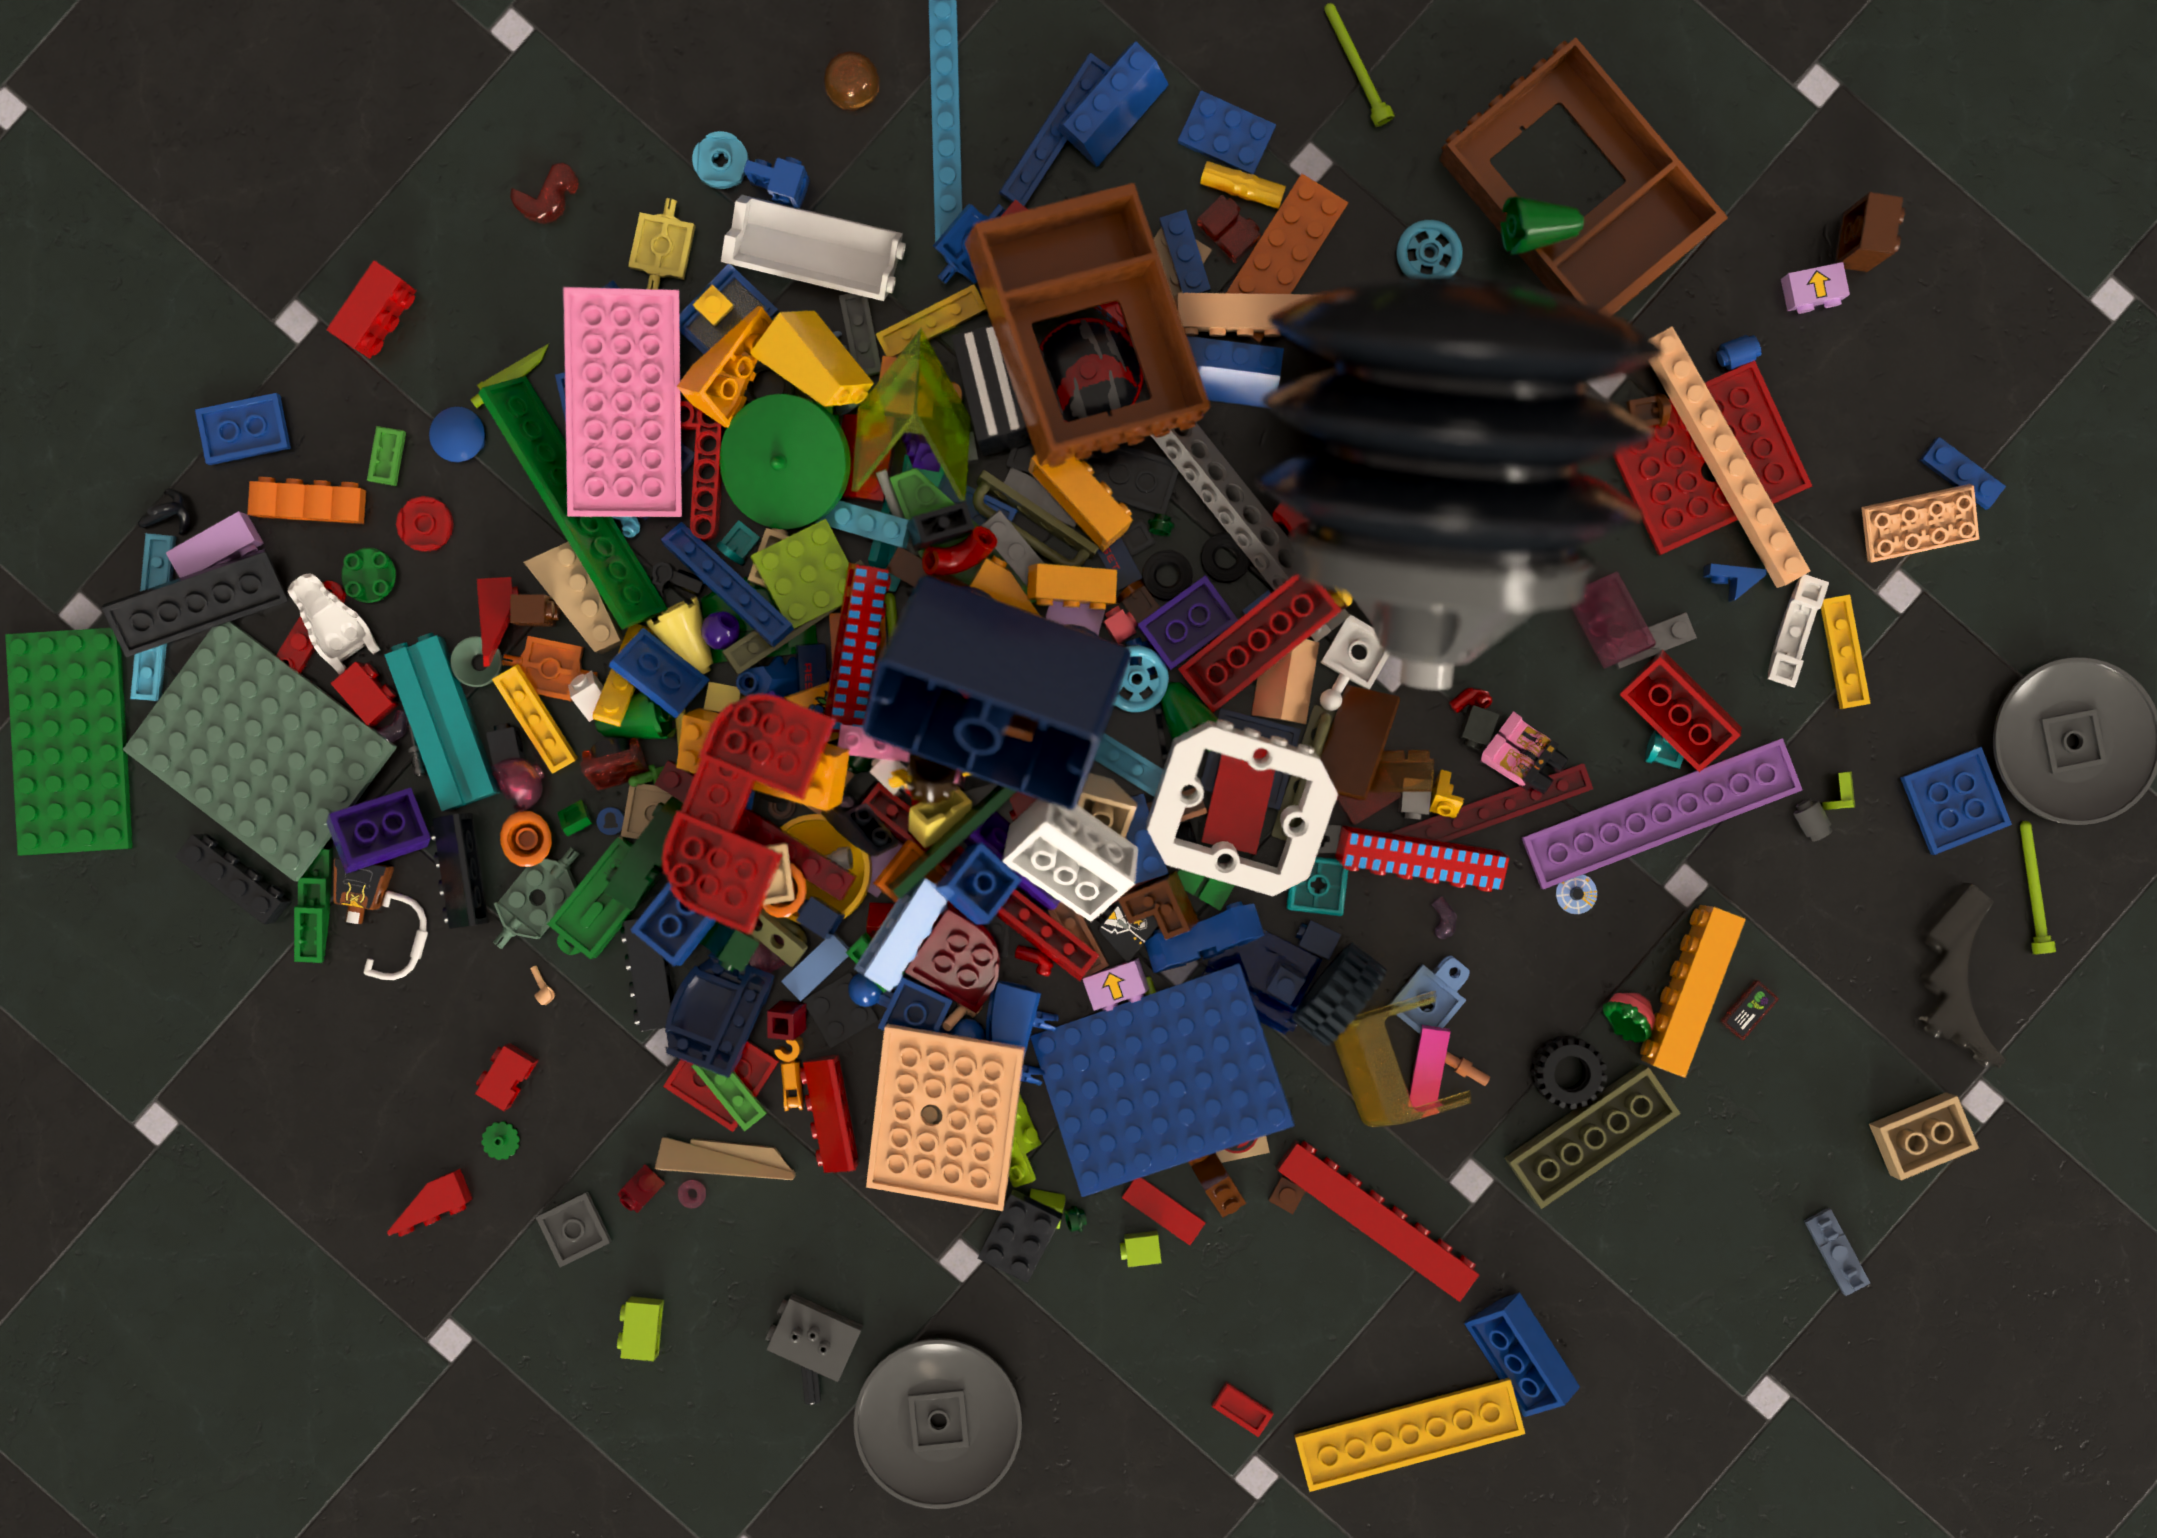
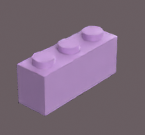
(216, 545)

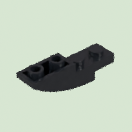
(860, 826)

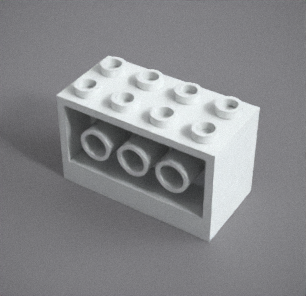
(1071, 856)

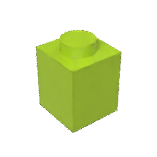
(1141, 1249)

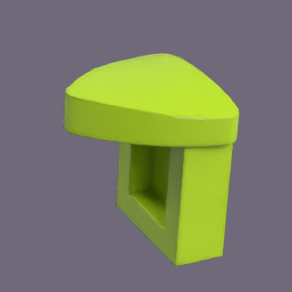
(1847, 793)
(1050, 1199)

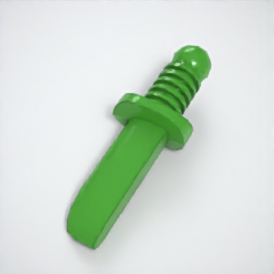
(645, 777)

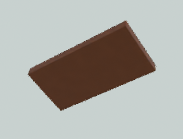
(1358, 739)

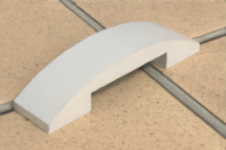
(1795, 630)

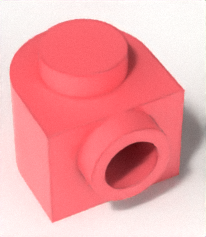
(1120, 625)

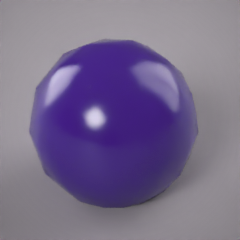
(720, 630)

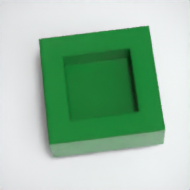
(574, 818)

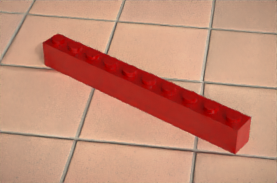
(1016, 911)

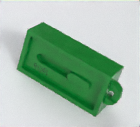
(589, 915)

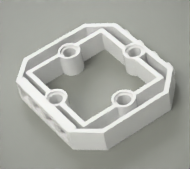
(1302, 841)

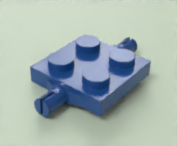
(953, 240)

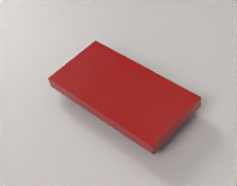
(1238, 803)

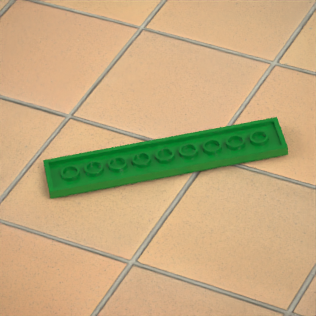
(593, 538)

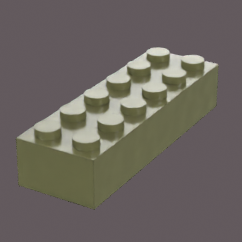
(1592, 1136)

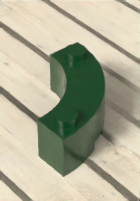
(639, 868)
(730, 946)

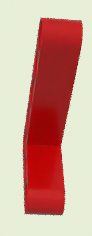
(701, 460)

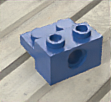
(785, 181)

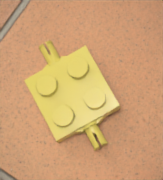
(661, 245)

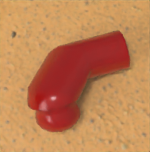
(1471, 696)
(1035, 956)

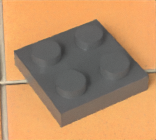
(573, 1229)

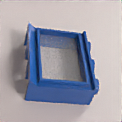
(739, 293)

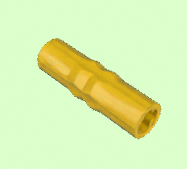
(1242, 184)

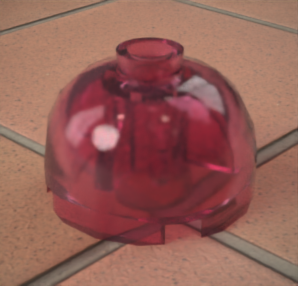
(519, 781)

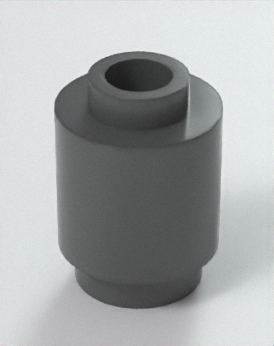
(1813, 819)

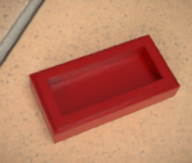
(1242, 1409)

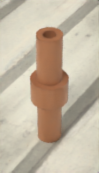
(1464, 1067)

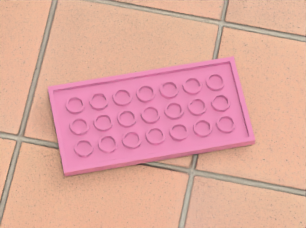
(622, 402)

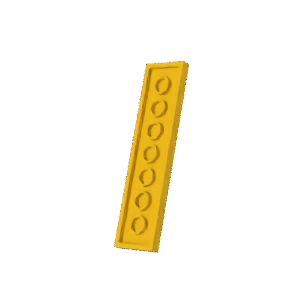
(1409, 1434)

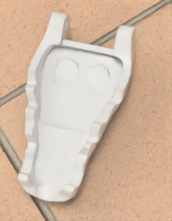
(331, 625)

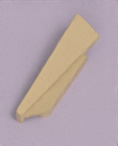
(722, 1159)

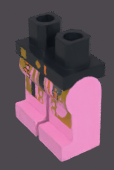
(1523, 754)

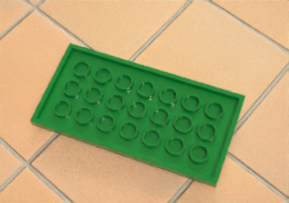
(68, 741)

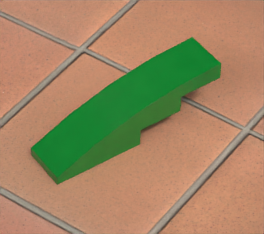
(313, 909)

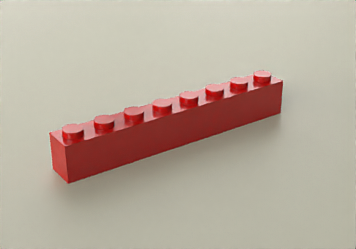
(1377, 1220)

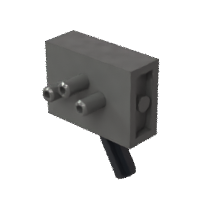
(813, 1339)

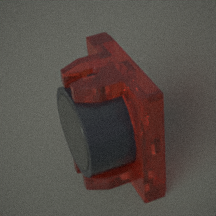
(613, 762)

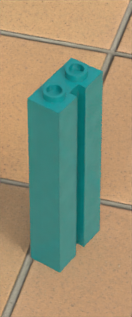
(441, 722)

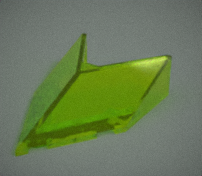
(918, 400)

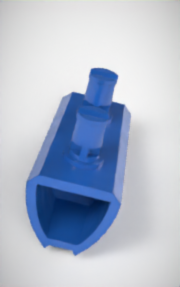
(1011, 1019)

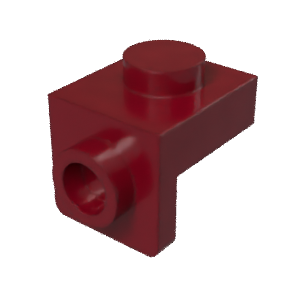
(640, 1189)

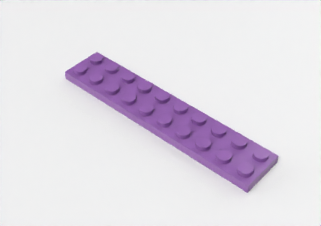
(1661, 813)

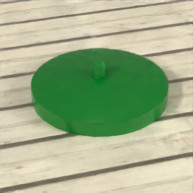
(785, 461)

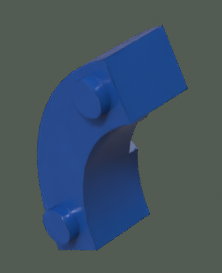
(1207, 938)

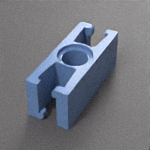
(816, 967)

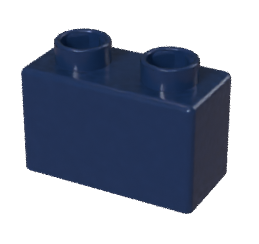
(1006, 663)

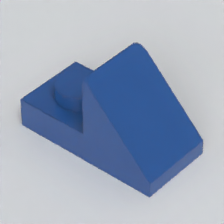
(1740, 577)

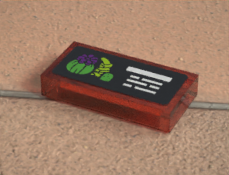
(1749, 1010)

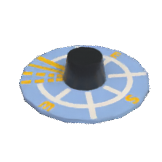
(1577, 894)

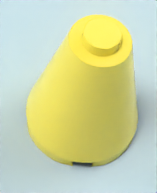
(681, 632)

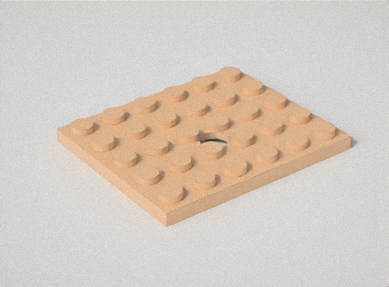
(971, 1147)

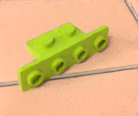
(1024, 1141)

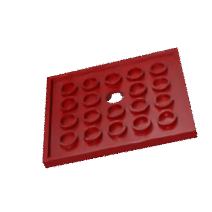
(1667, 473)

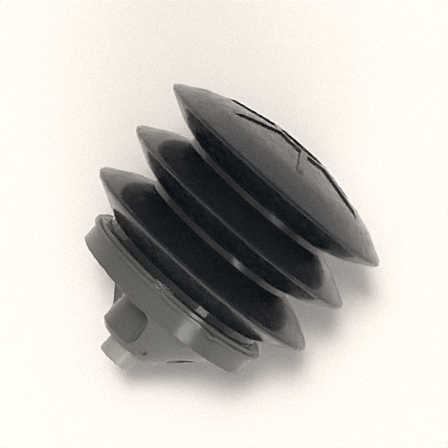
(1452, 456)

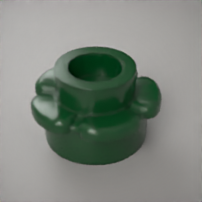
(1161, 525)
(1075, 1219)

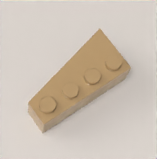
(577, 596)

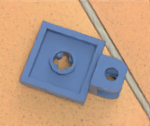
(1444, 985)

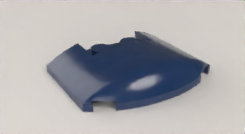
(715, 1014)

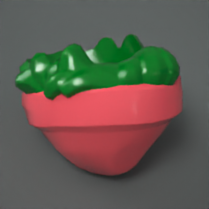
(1630, 1016)

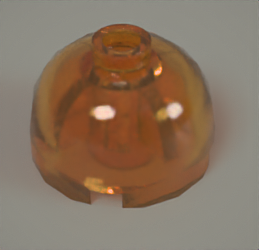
(851, 80)

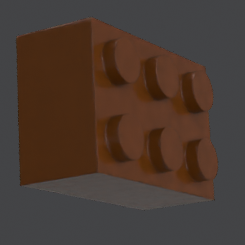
(1870, 231)

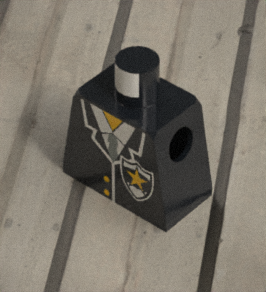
(1124, 936)

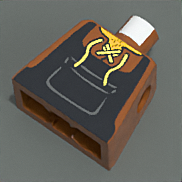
(360, 888)

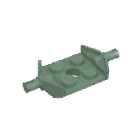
(516, 906)

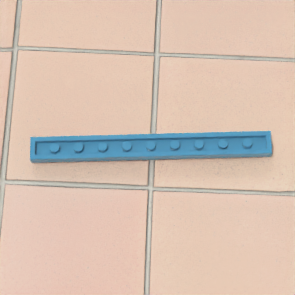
(945, 113)

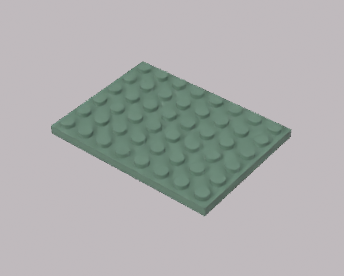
(259, 748)

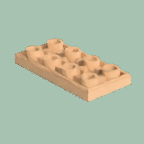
(1920, 523)

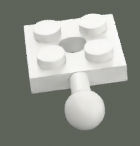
(1340, 660)

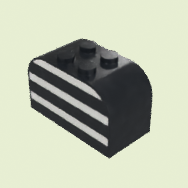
(989, 392)

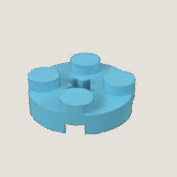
(709, 149)

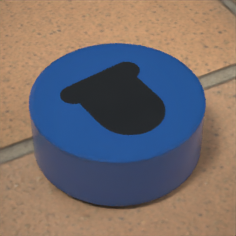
(610, 821)

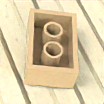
(1923, 1136)

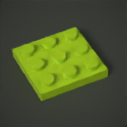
(804, 573)

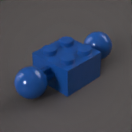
(911, 1006)

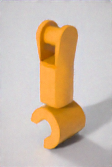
(791, 1073)

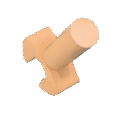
(957, 1015)

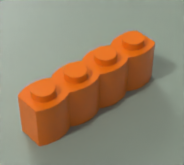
(306, 502)

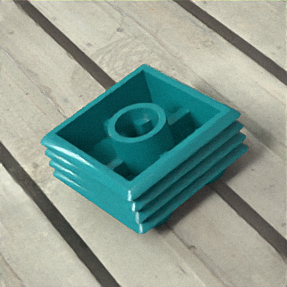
(1330, 898)

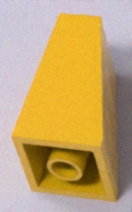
(812, 359)

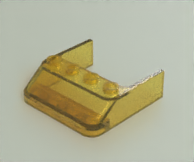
(1375, 1073)

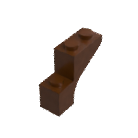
(1217, 1184)

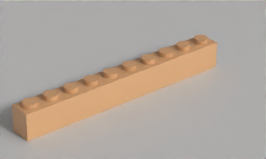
(1727, 461)

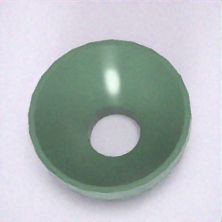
(462, 663)

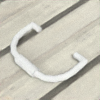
(418, 945)

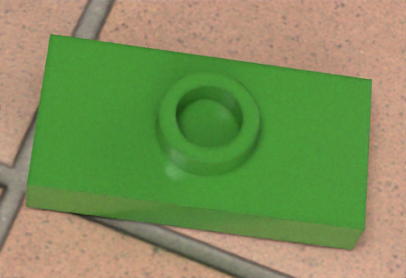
(386, 456)

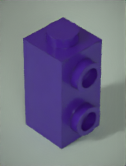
(919, 452)

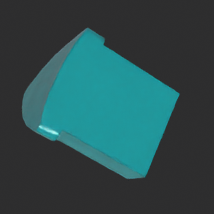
(738, 543)
(1662, 752)

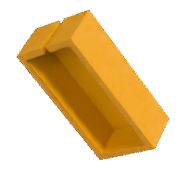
(1084, 499)

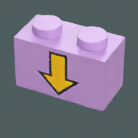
(1815, 287)
(1116, 984)

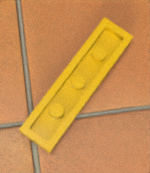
(933, 320)
(1845, 652)
(617, 690)
(535, 718)

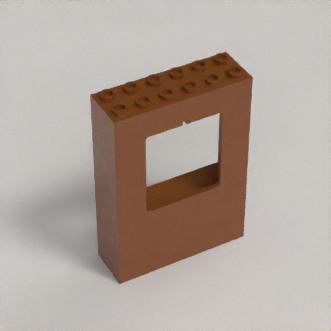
(1631, 233)
(1070, 261)

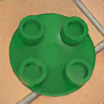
(368, 575)

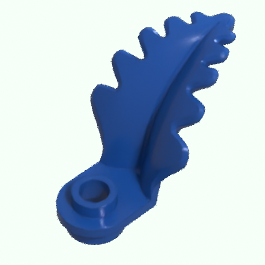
(775, 677)

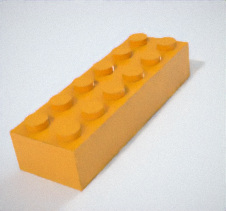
(827, 784)
(1692, 989)

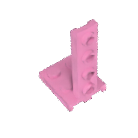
(863, 746)

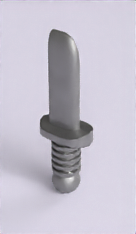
(416, 756)

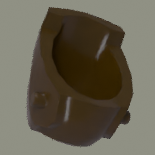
(930, 780)

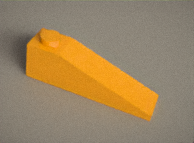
(722, 374)

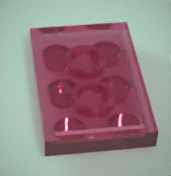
(1612, 621)

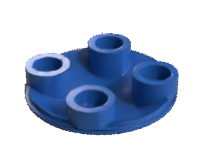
(457, 434)

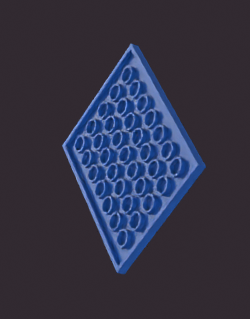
(1162, 1080)

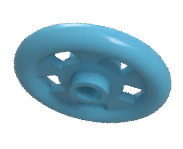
(1433, 229)
(1158, 685)

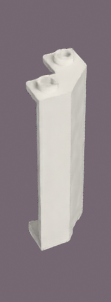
(813, 248)

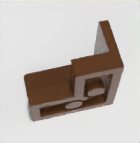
(1163, 899)

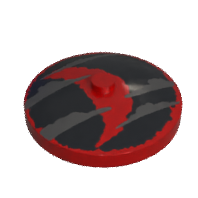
(1091, 368)

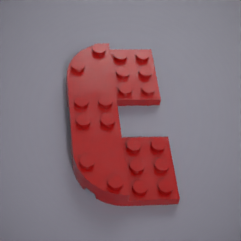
(747, 742)

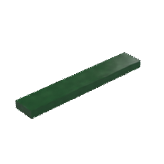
(950, 840)

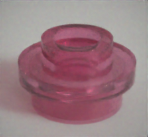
(683, 1196)

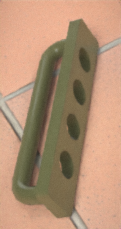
(991, 484)
(1323, 720)
(793, 936)

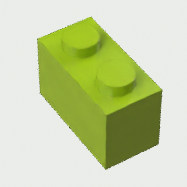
(641, 1328)

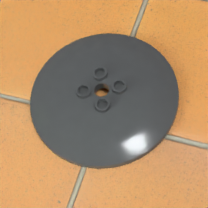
(2114, 733)
(928, 1462)

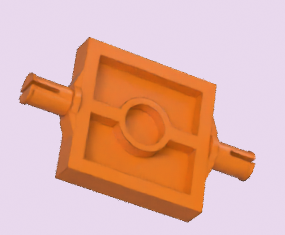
(549, 666)

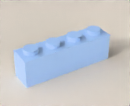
(901, 934)

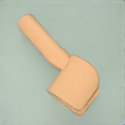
(545, 994)

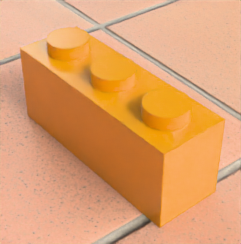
(1071, 586)

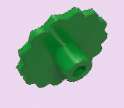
(500, 1140)

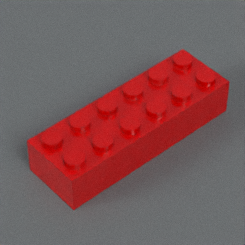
(1260, 640)

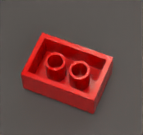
(372, 310)

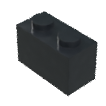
(940, 526)

